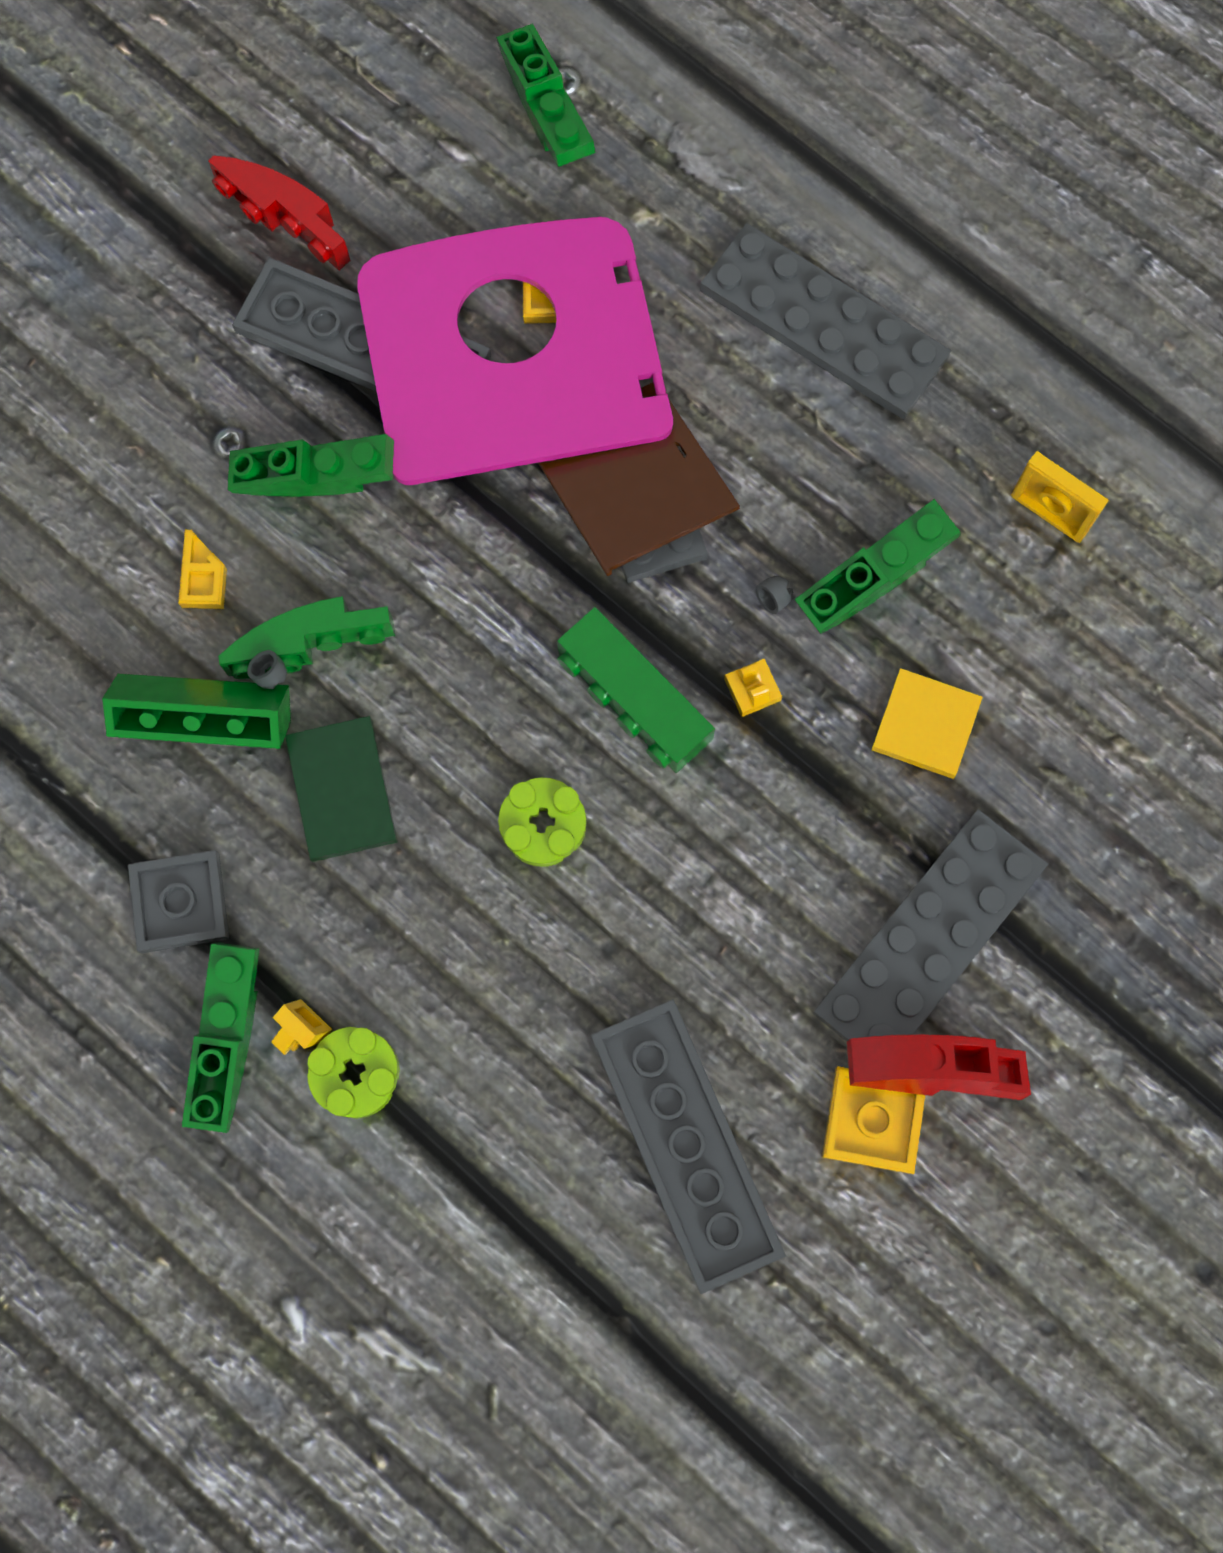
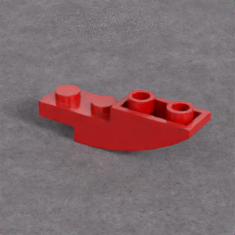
(280, 200)
(937, 1063)

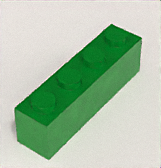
(634, 690)
(196, 711)

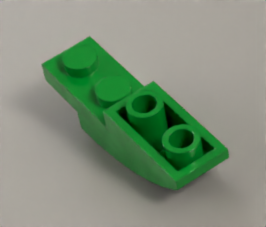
(544, 96)
(309, 470)
(879, 568)
(294, 633)
(223, 1038)

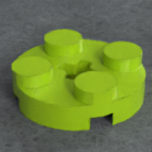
(558, 841)
(344, 1097)

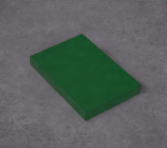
(341, 789)

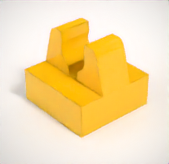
(753, 687)
(299, 1027)

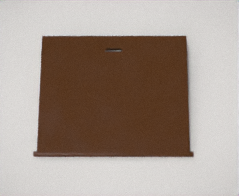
(640, 493)

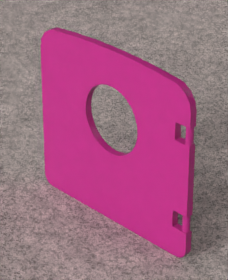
(476, 415)

